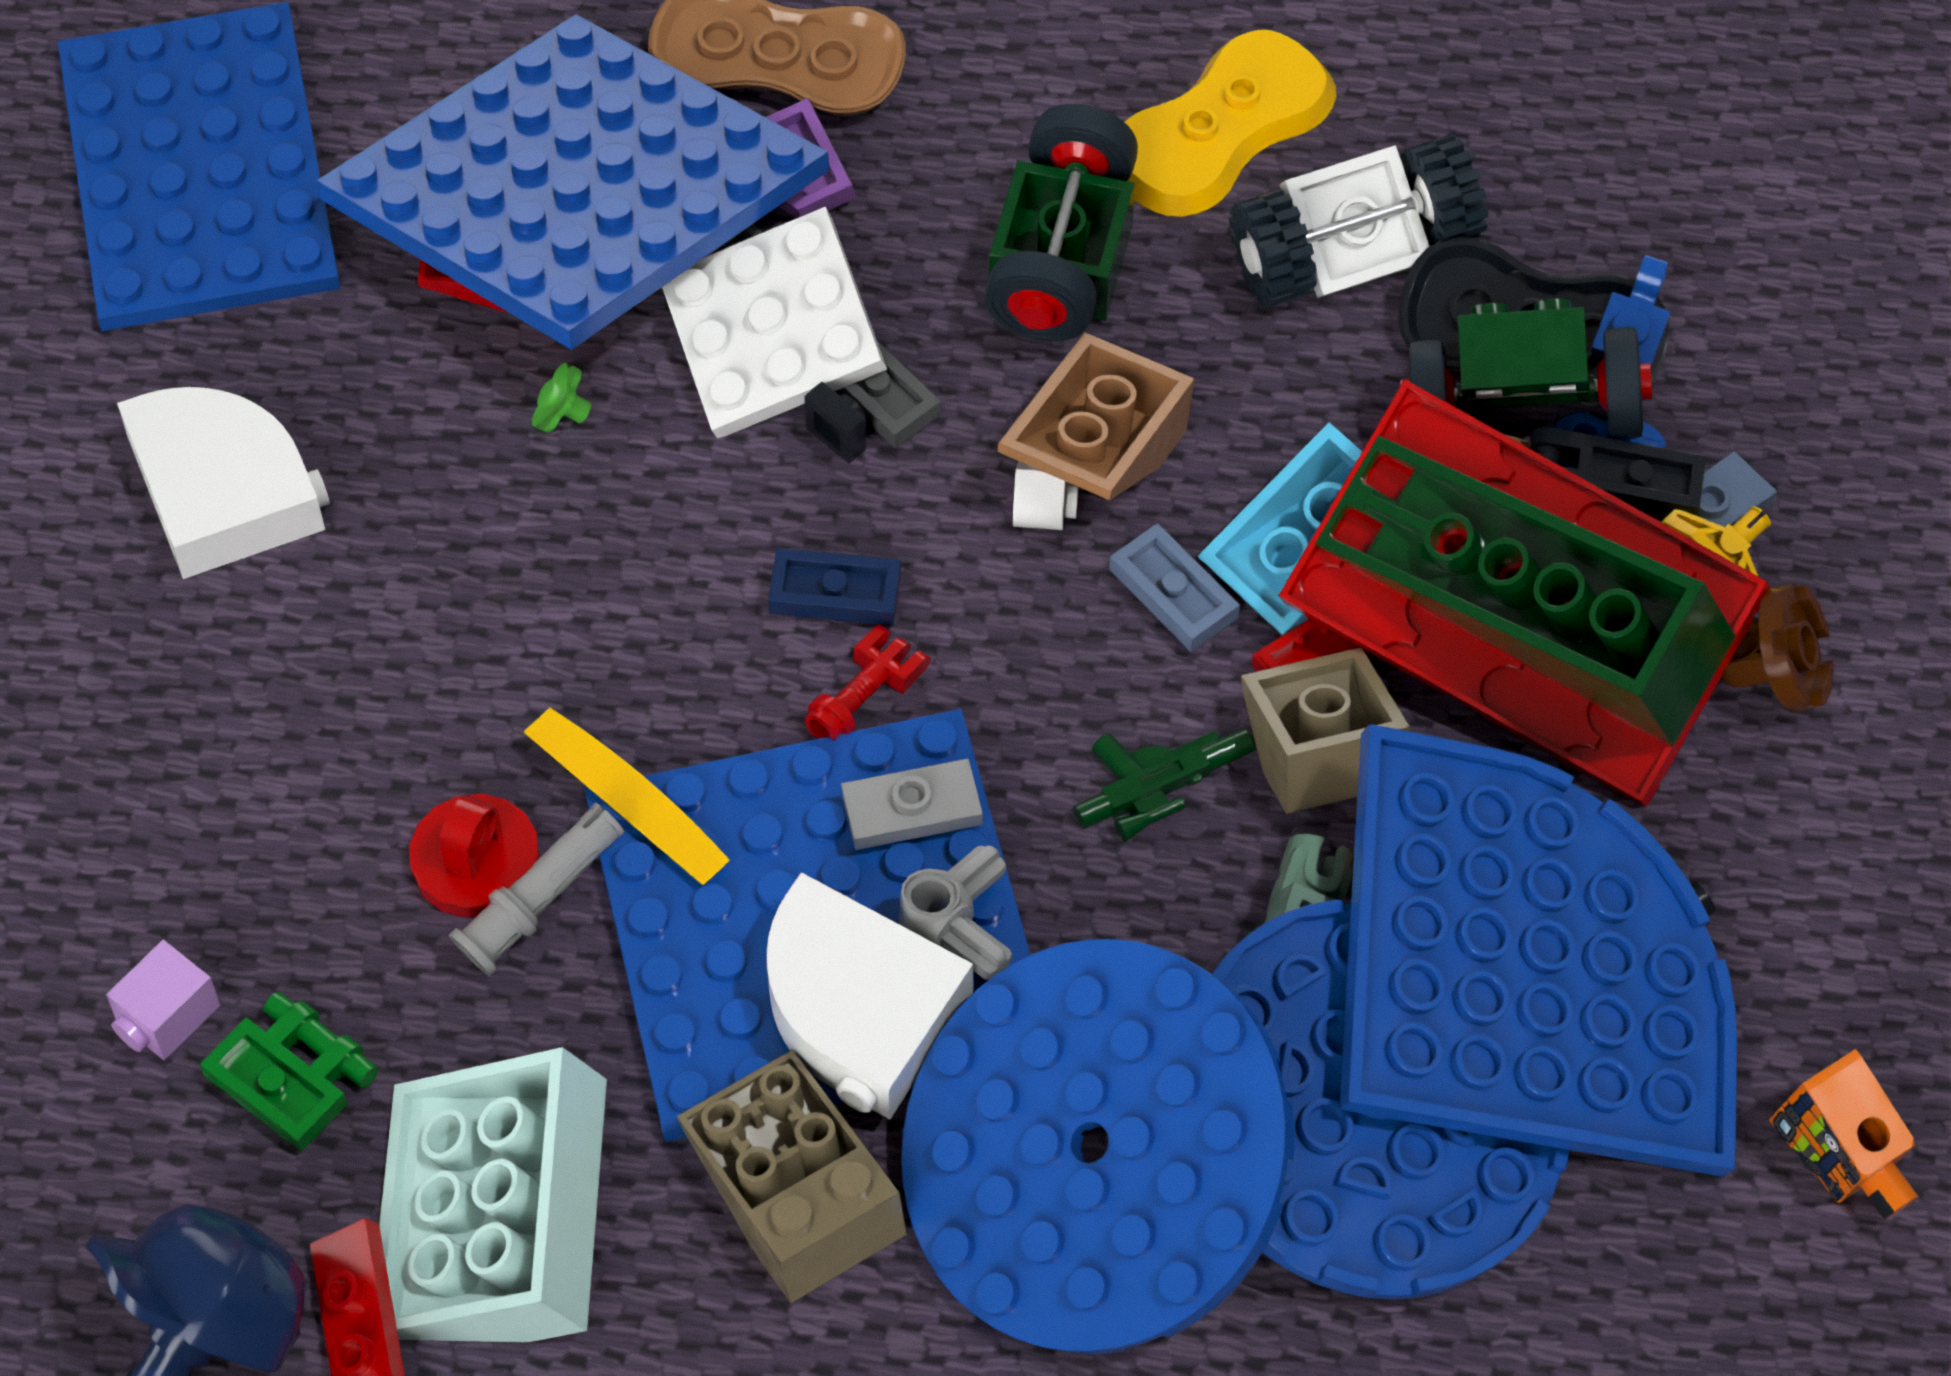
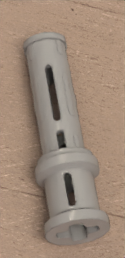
(516, 909)

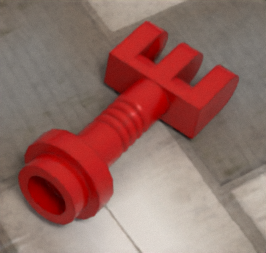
(833, 715)

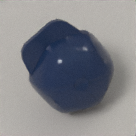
(205, 1290)

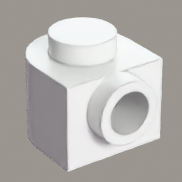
(1042, 499)

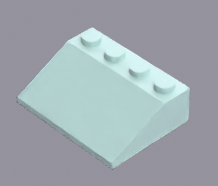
(494, 1200)

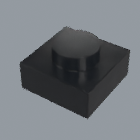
(836, 421)

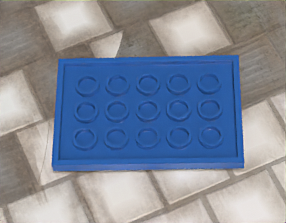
(196, 166)

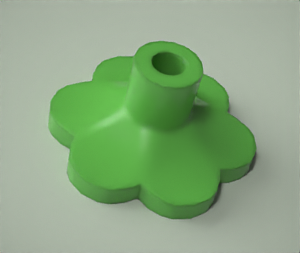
(560, 399)

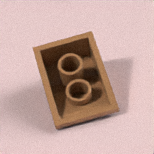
(1102, 418)

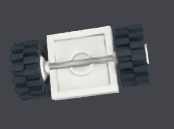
(1356, 220)

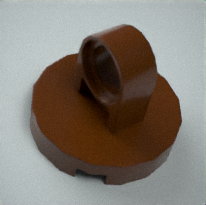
(1785, 649)

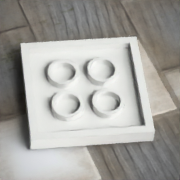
(772, 323)

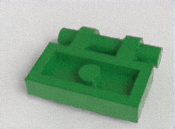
(276, 1083)

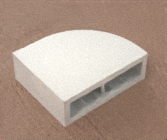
(221, 475)
(858, 994)

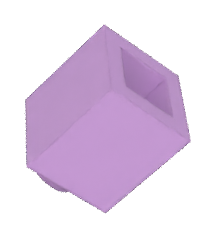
(161, 1001)

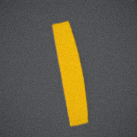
(628, 794)

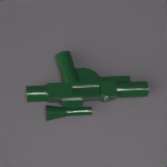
(1151, 775)

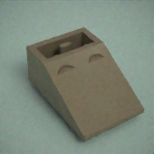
(794, 1175)

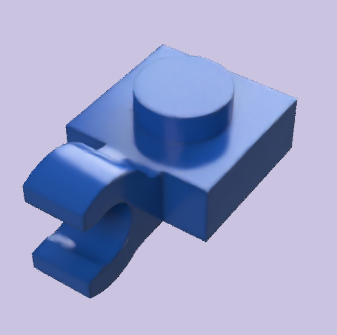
(1638, 311)

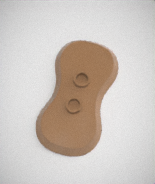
(831, 55)

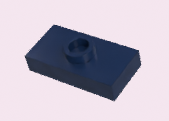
(834, 586)

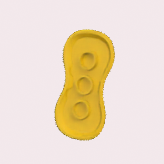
(1244, 101)

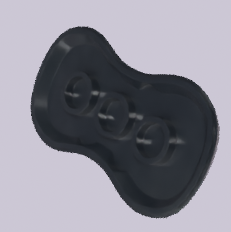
(1475, 272)

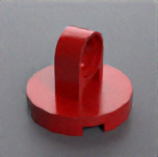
(471, 850)

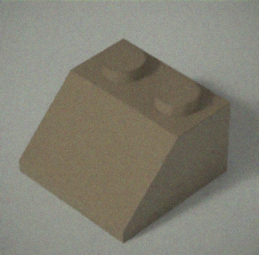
(1311, 725)

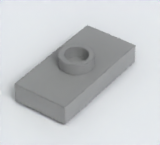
(911, 804)

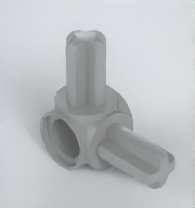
(942, 911)

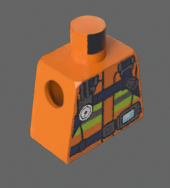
(1849, 1134)

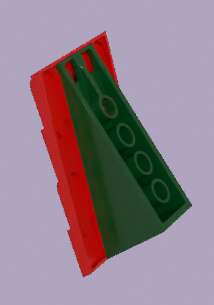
(1525, 593)

